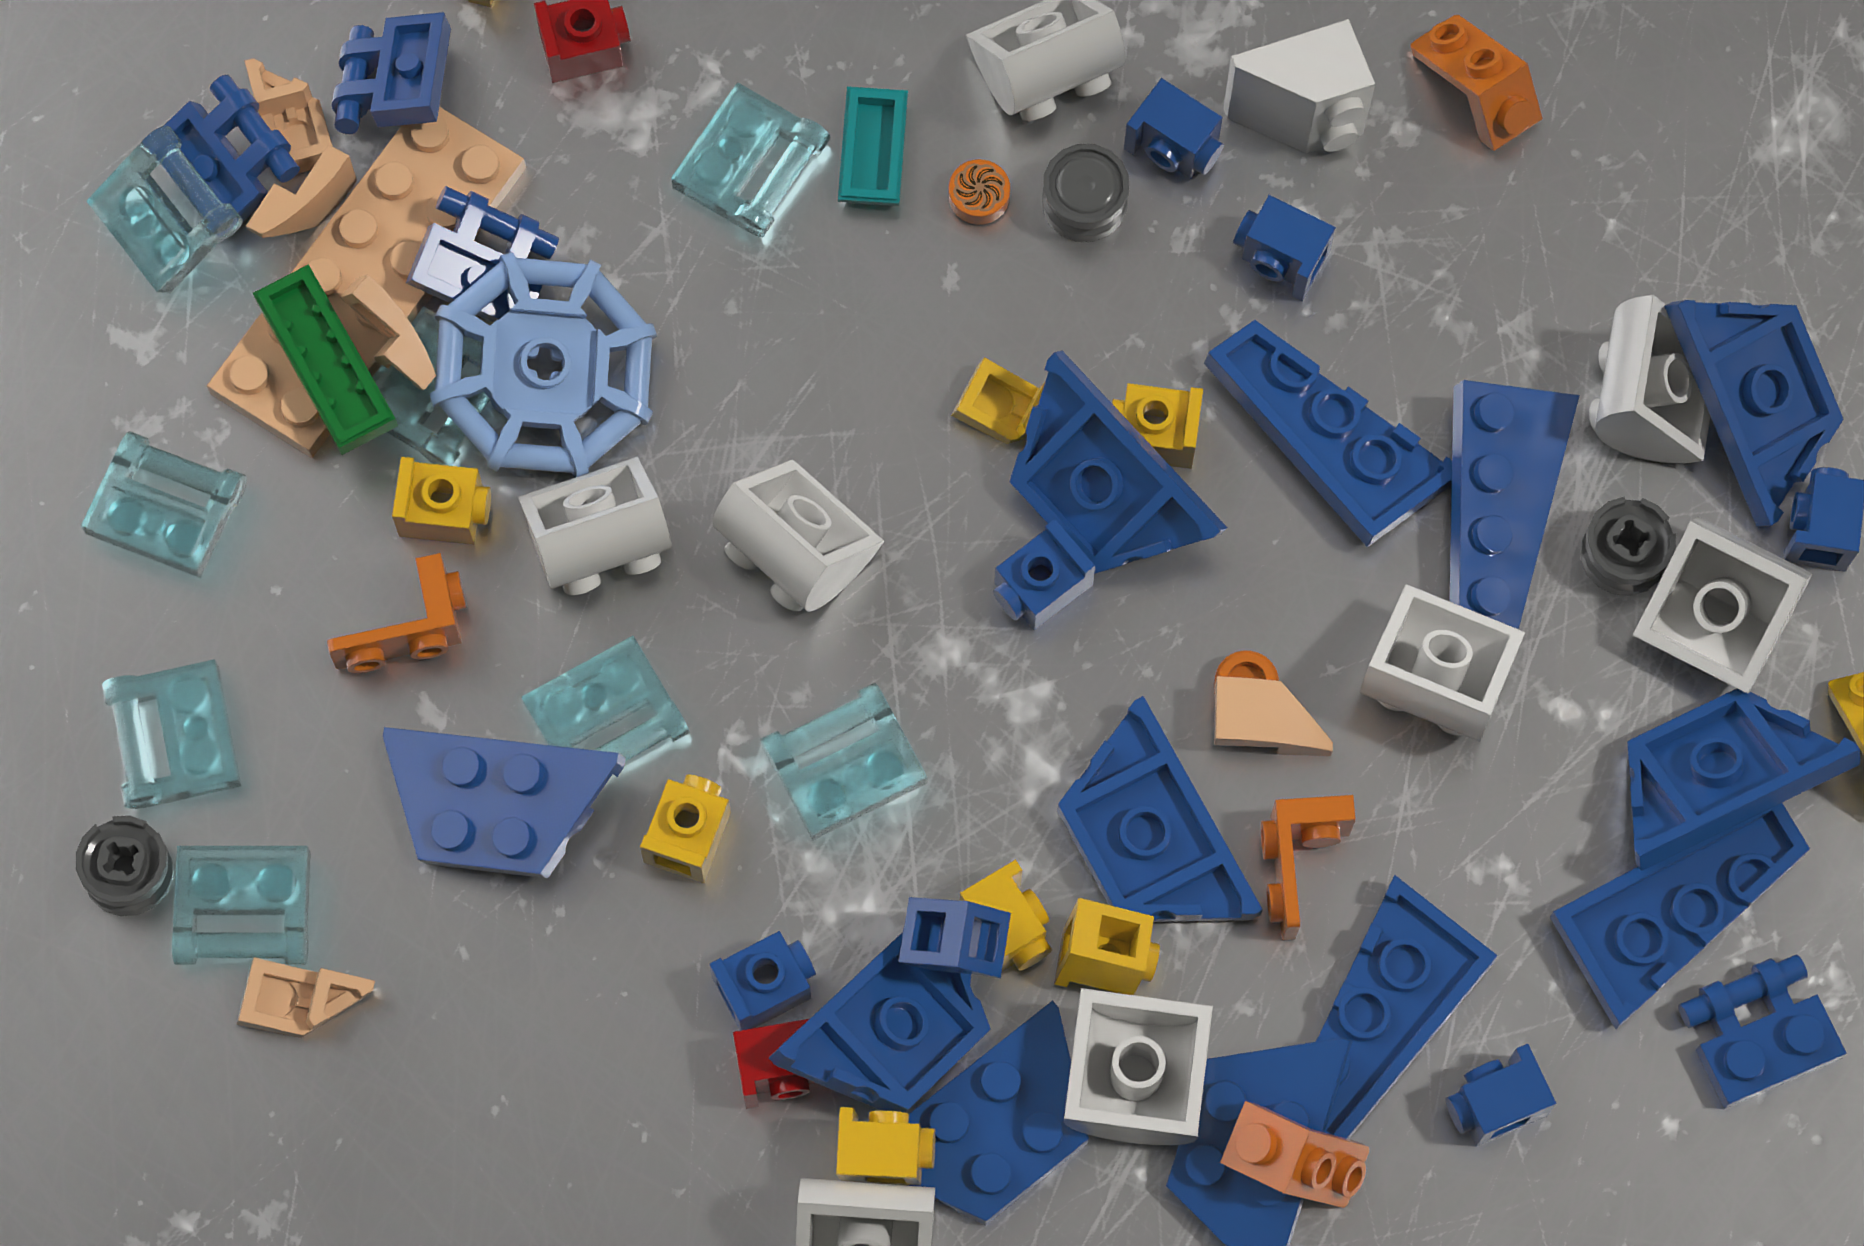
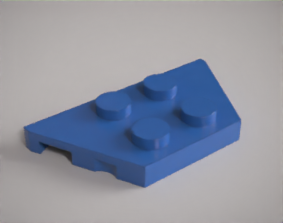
(1760, 393)
(1103, 476)
(1721, 770)
(494, 799)
(1151, 832)
(887, 1033)
(1287, 1080)
(1002, 1121)

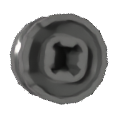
(1085, 192)
(1627, 546)
(124, 866)

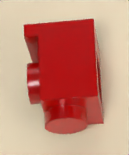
(577, 52)
(758, 1071)

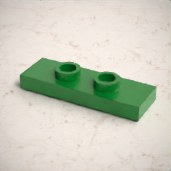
(325, 359)

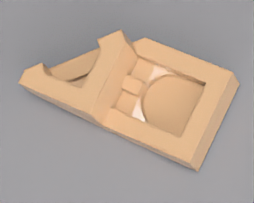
(292, 111)
(315, 200)
(404, 346)
(1265, 716)
(297, 999)

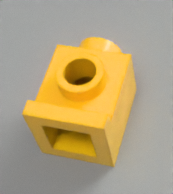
(1177, 435)
(449, 521)
(691, 849)
(1026, 933)
(1107, 948)
(883, 1149)

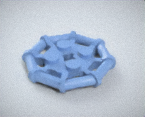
(515, 387)

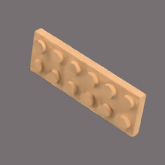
(374, 236)

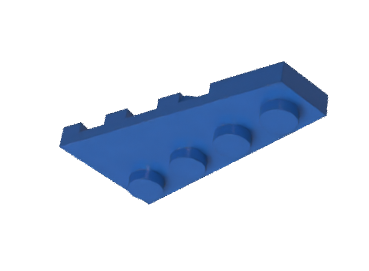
(1345, 450)
(1502, 491)
(1656, 920)
(1397, 997)

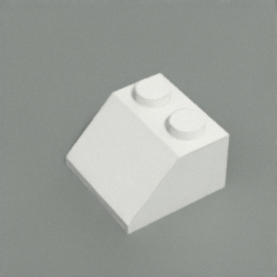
(1303, 89)
(1722, 604)

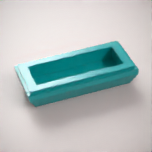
(873, 146)

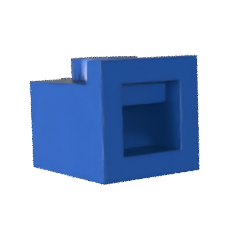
(1175, 131)
(1285, 244)
(1827, 520)
(1040, 600)
(954, 937)
(755, 1002)
(1501, 1098)

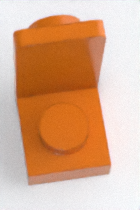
(1319, 824)

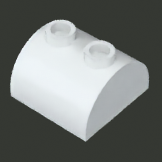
(1048, 53)
(1648, 390)
(597, 526)
(794, 535)
(1442, 663)
(1137, 1068)
(863, 1214)

